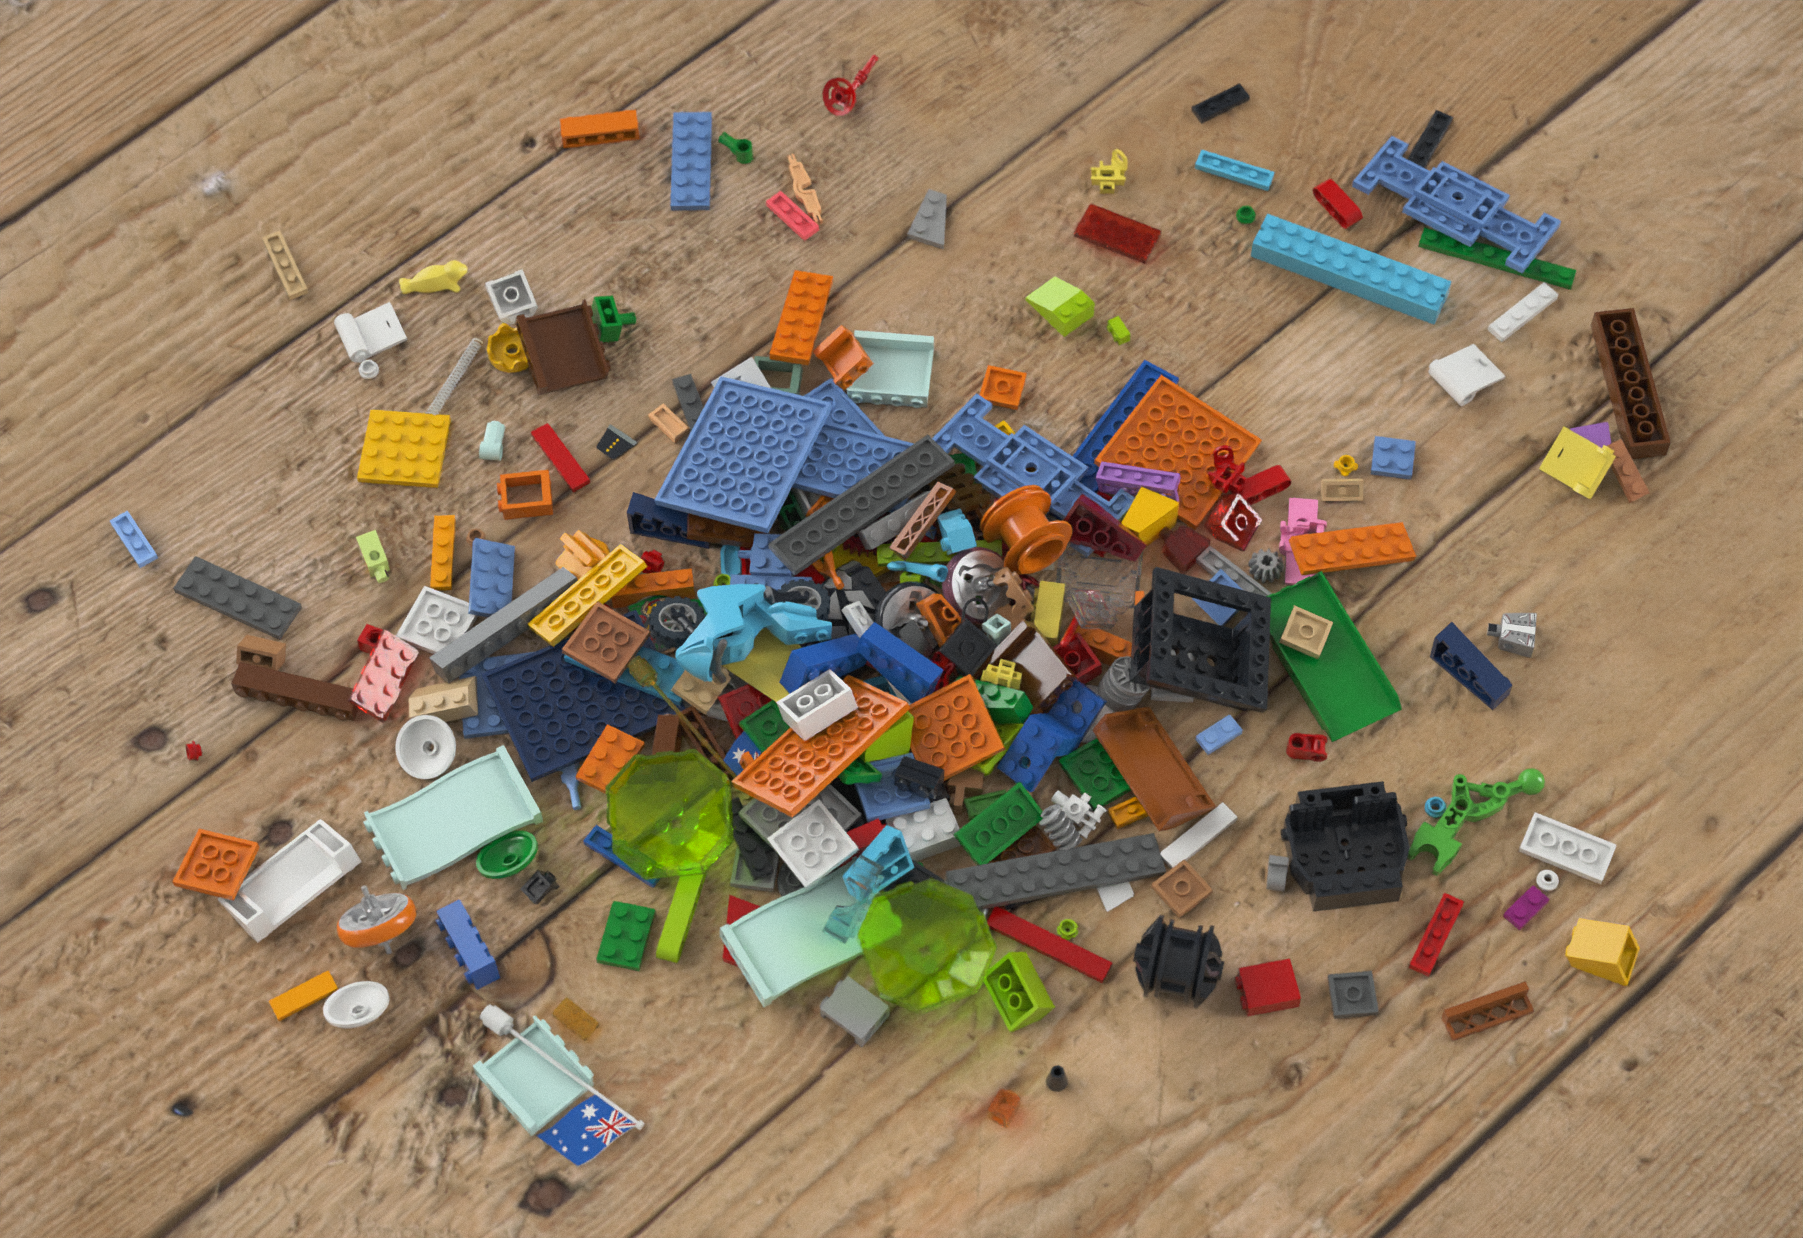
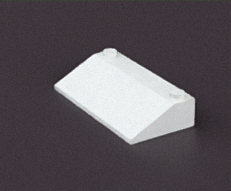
(291, 879)

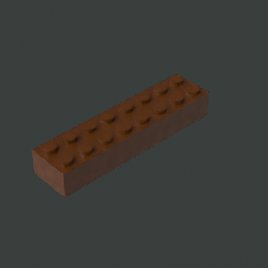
(1630, 383)

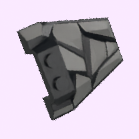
(860, 586)

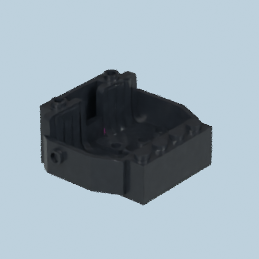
(1375, 838)

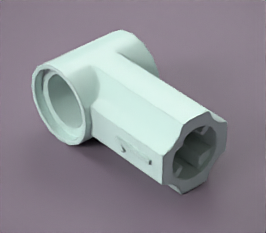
(492, 445)

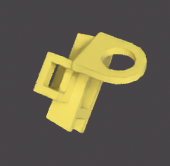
(1116, 169)
(1002, 675)

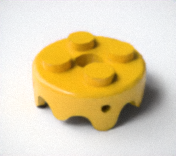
(500, 343)

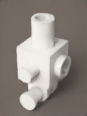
(1078, 811)

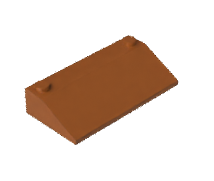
(1153, 767)

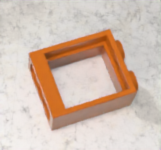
(527, 509)

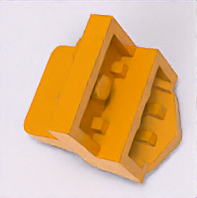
(581, 553)

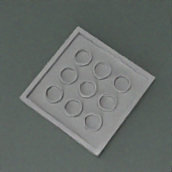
(767, 820)

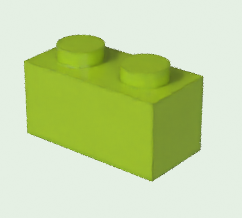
(1118, 330)

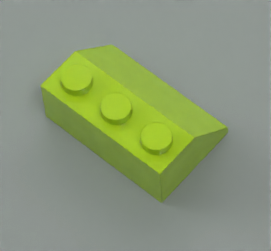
(1018, 991)

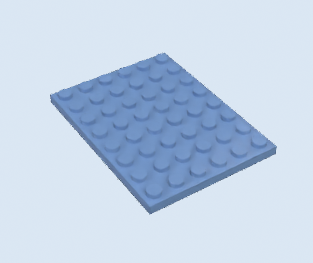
(743, 454)

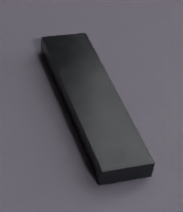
(1430, 138)

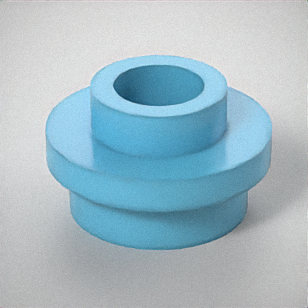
(1438, 802)

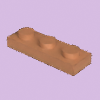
(1627, 473)

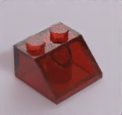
(1233, 521)

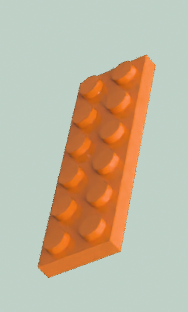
(801, 317)
(1352, 548)

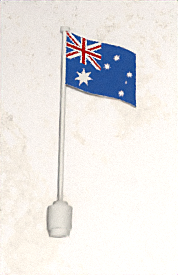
(585, 1128)

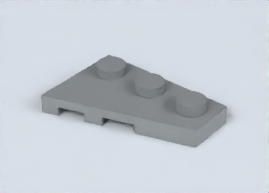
(930, 220)

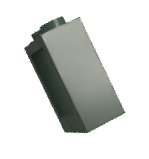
(765, 363)

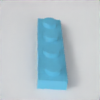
(1234, 170)

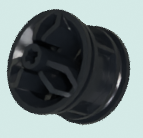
(1178, 961)

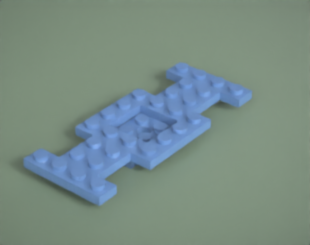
(1479, 207)
(1011, 456)

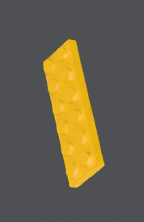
(576, 602)

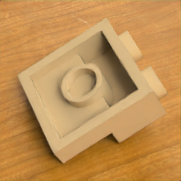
(700, 693)

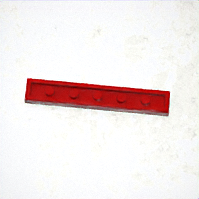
(1049, 944)

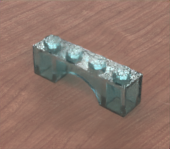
(862, 879)

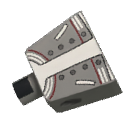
(1515, 633)

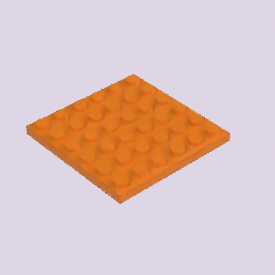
(1178, 435)

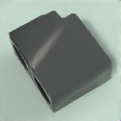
(912, 636)

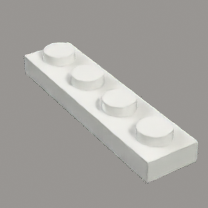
(1523, 312)

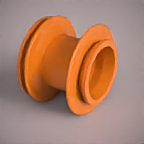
(1022, 524)

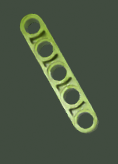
(680, 917)

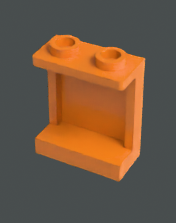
(843, 357)

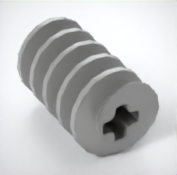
(1060, 827)

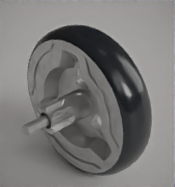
(895, 605)

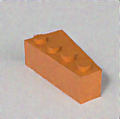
(941, 618)

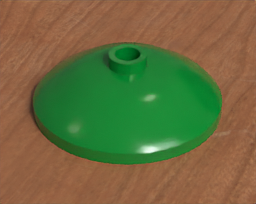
(507, 855)

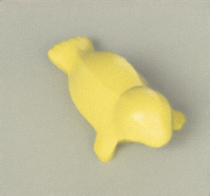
(435, 279)

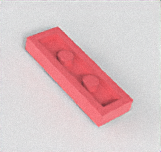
(792, 215)

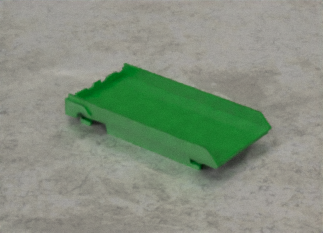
(1346, 682)

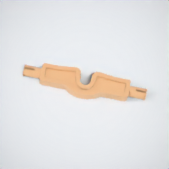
(807, 197)

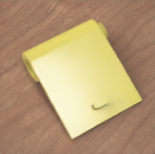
(1577, 462)

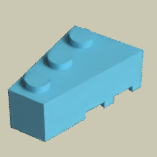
(956, 532)
(891, 853)

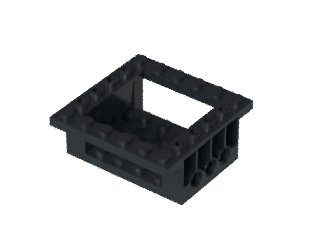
(1238, 653)

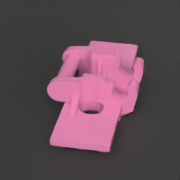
(1299, 511)

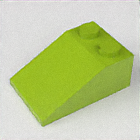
(1062, 305)

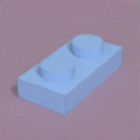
(1218, 734)

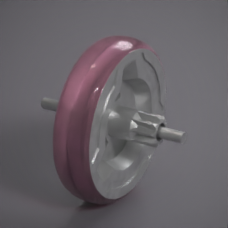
(957, 591)

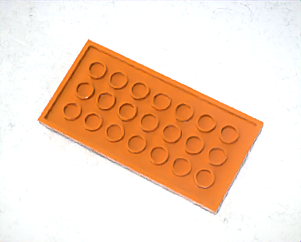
(798, 770)

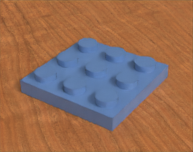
(884, 798)

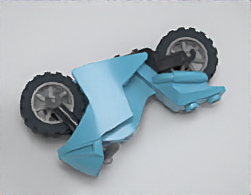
(735, 619)

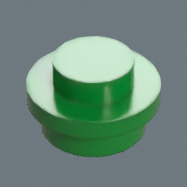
(1245, 215)

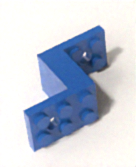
(1051, 735)

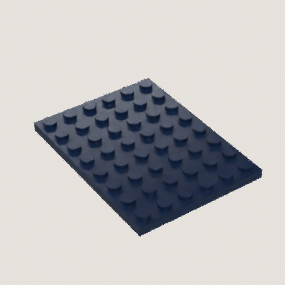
(562, 709)

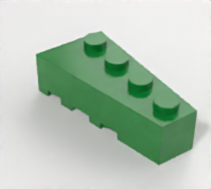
(1004, 703)

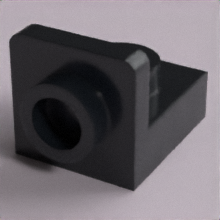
(539, 885)

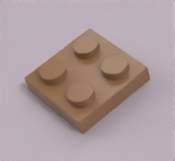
(1181, 888)

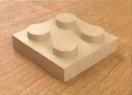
(1306, 632)

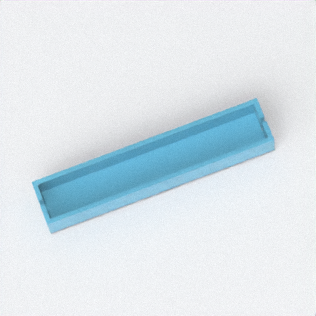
(1350, 269)

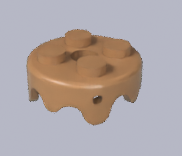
(1022, 597)

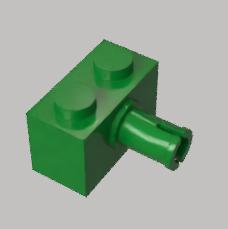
(608, 319)

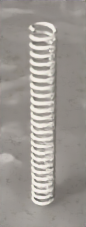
(453, 378)

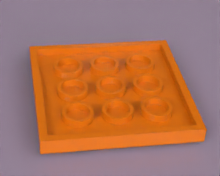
(953, 728)

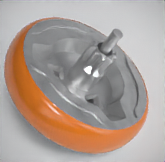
(376, 920)

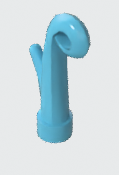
(935, 572)

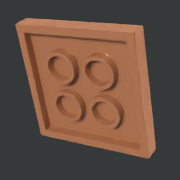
(606, 642)

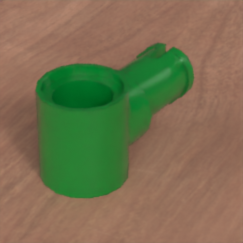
(740, 147)

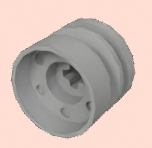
(1117, 688)

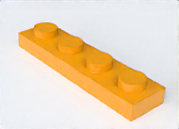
(443, 552)

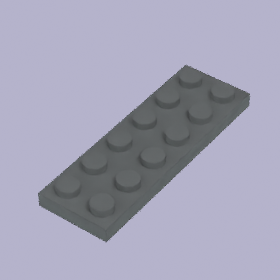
(237, 597)

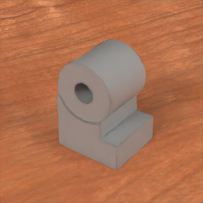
(1277, 872)

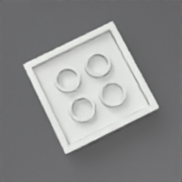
(435, 621)
(813, 844)

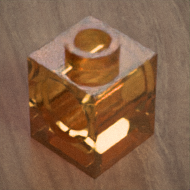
(1001, 1115)

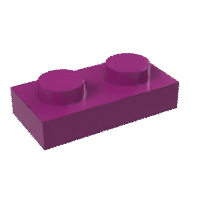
(1526, 907)

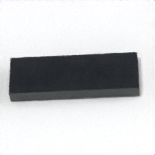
(1220, 103)

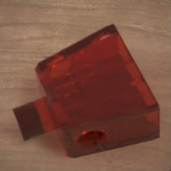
(1183, 547)

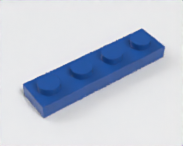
(601, 842)

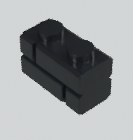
(919, 777)

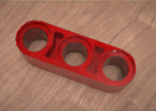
(1337, 203)
(1264, 484)

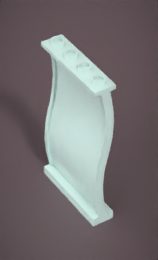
(452, 817)
(785, 939)

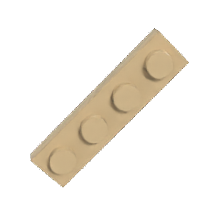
(285, 265)

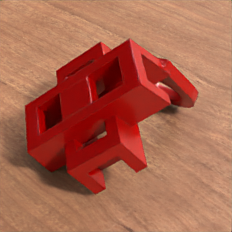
(1223, 465)

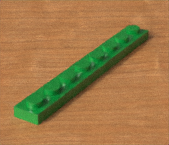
(1496, 258)

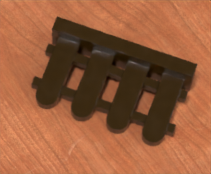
(964, 490)

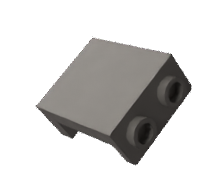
(855, 1010)

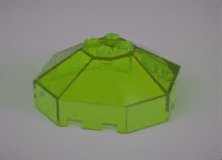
(665, 788)
(919, 917)

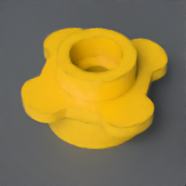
(1346, 460)

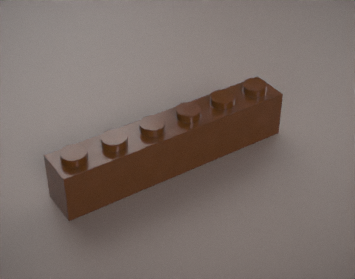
(294, 691)

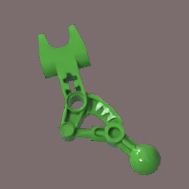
(1440, 839)

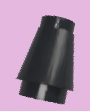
(1057, 1079)

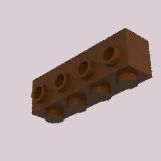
(699, 722)

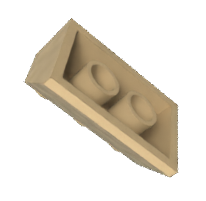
(446, 700)

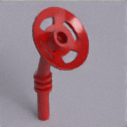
(843, 94)

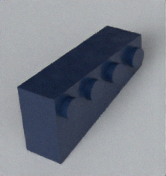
(658, 522)
(1469, 666)

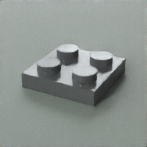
(1352, 994)

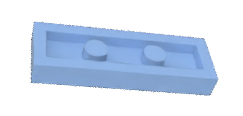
(133, 539)

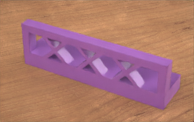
(1132, 477)

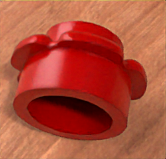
(193, 751)

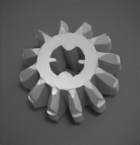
(1266, 565)

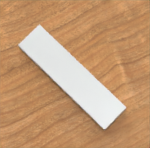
(1198, 835)

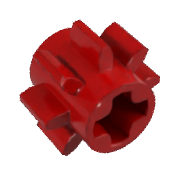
(653, 561)

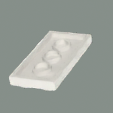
(1567, 848)

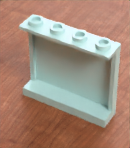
(899, 369)
(531, 1084)

